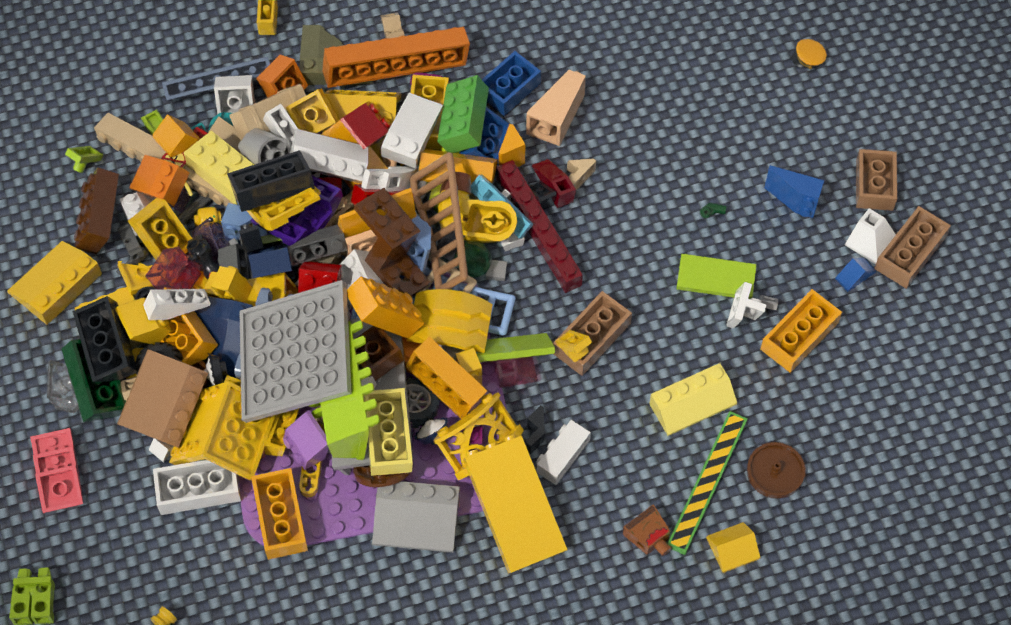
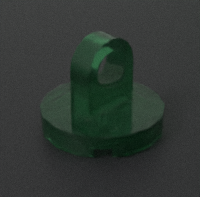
(477, 258)

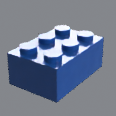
(511, 82)

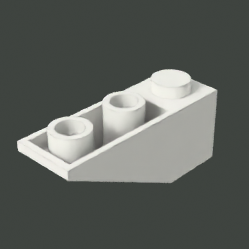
(171, 303)

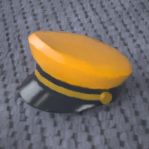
(809, 54)

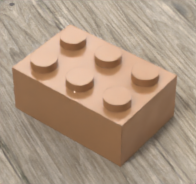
(876, 179)

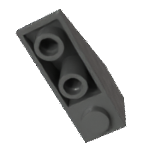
(317, 245)

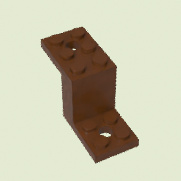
(394, 238)

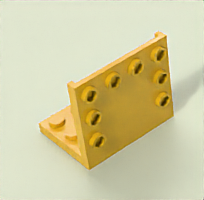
(348, 100)
(221, 435)

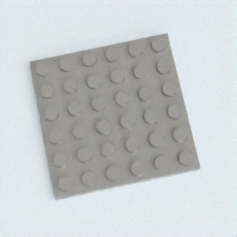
(294, 352)

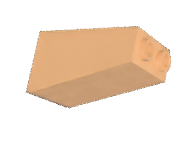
(556, 108)

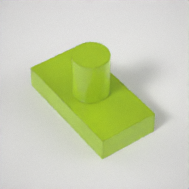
(82, 156)

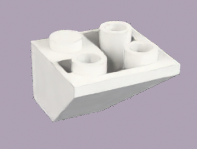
(870, 236)

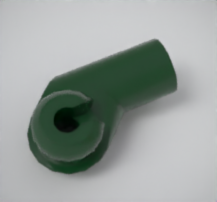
(712, 208)

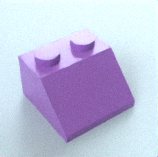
(306, 441)

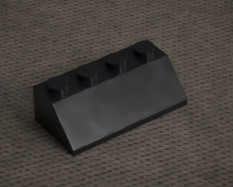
(270, 181)
(104, 341)

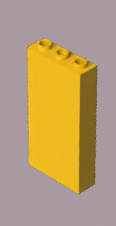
(514, 503)

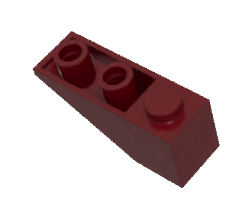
(557, 180)

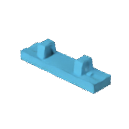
(486, 191)

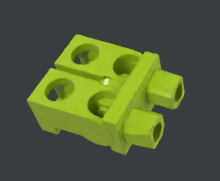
(32, 598)

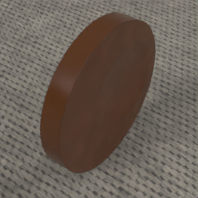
(775, 470)

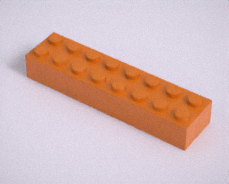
(395, 56)

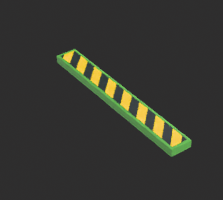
(707, 483)

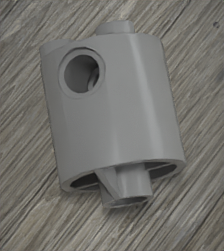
(262, 146)

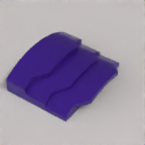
(312, 217)

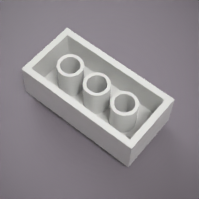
(194, 486)

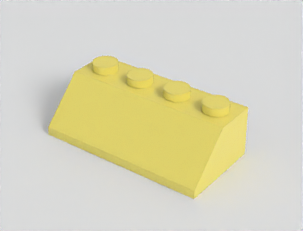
(693, 399)

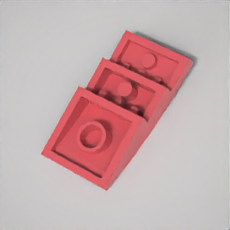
(56, 470)

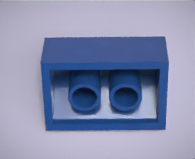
(492, 137)

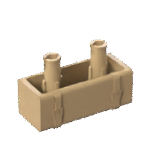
(252, 115)

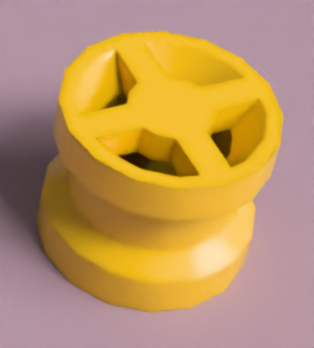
(164, 617)

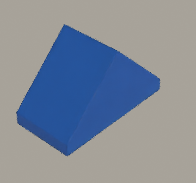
(855, 273)

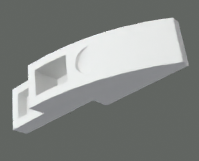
(391, 179)

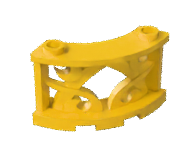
(504, 430)

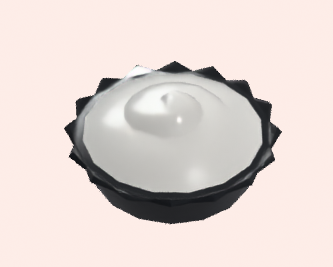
(215, 369)

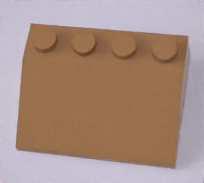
(162, 398)

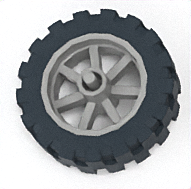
(416, 391)

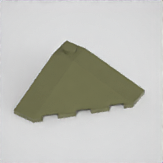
(313, 43)

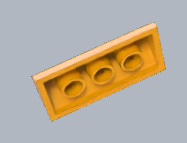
(463, 163)

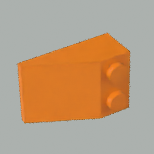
(159, 179)

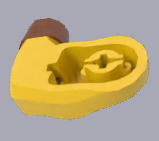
(480, 219)

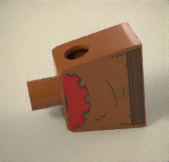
(648, 532)

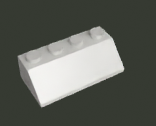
(331, 155)

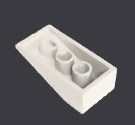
(411, 130)

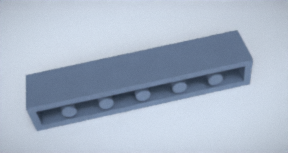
(205, 81)

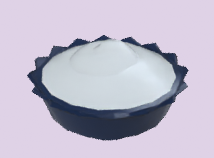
(429, 431)

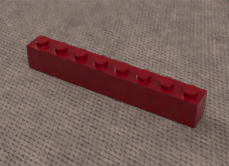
(542, 231)

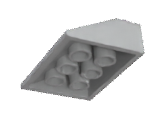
(416, 516)

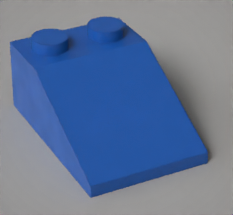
(794, 190)

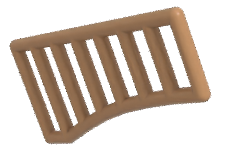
(456, 225)

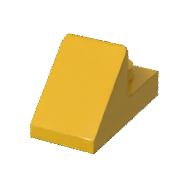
(574, 344)

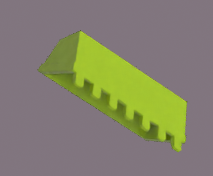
(346, 416)

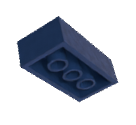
(269, 260)

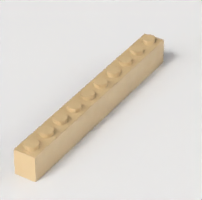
(139, 143)

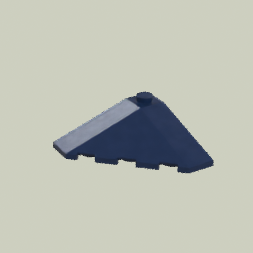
(223, 323)

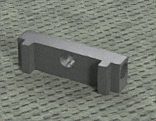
(130, 242)

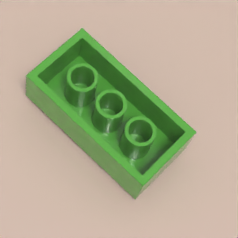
(463, 114)

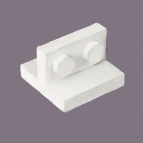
(742, 306)

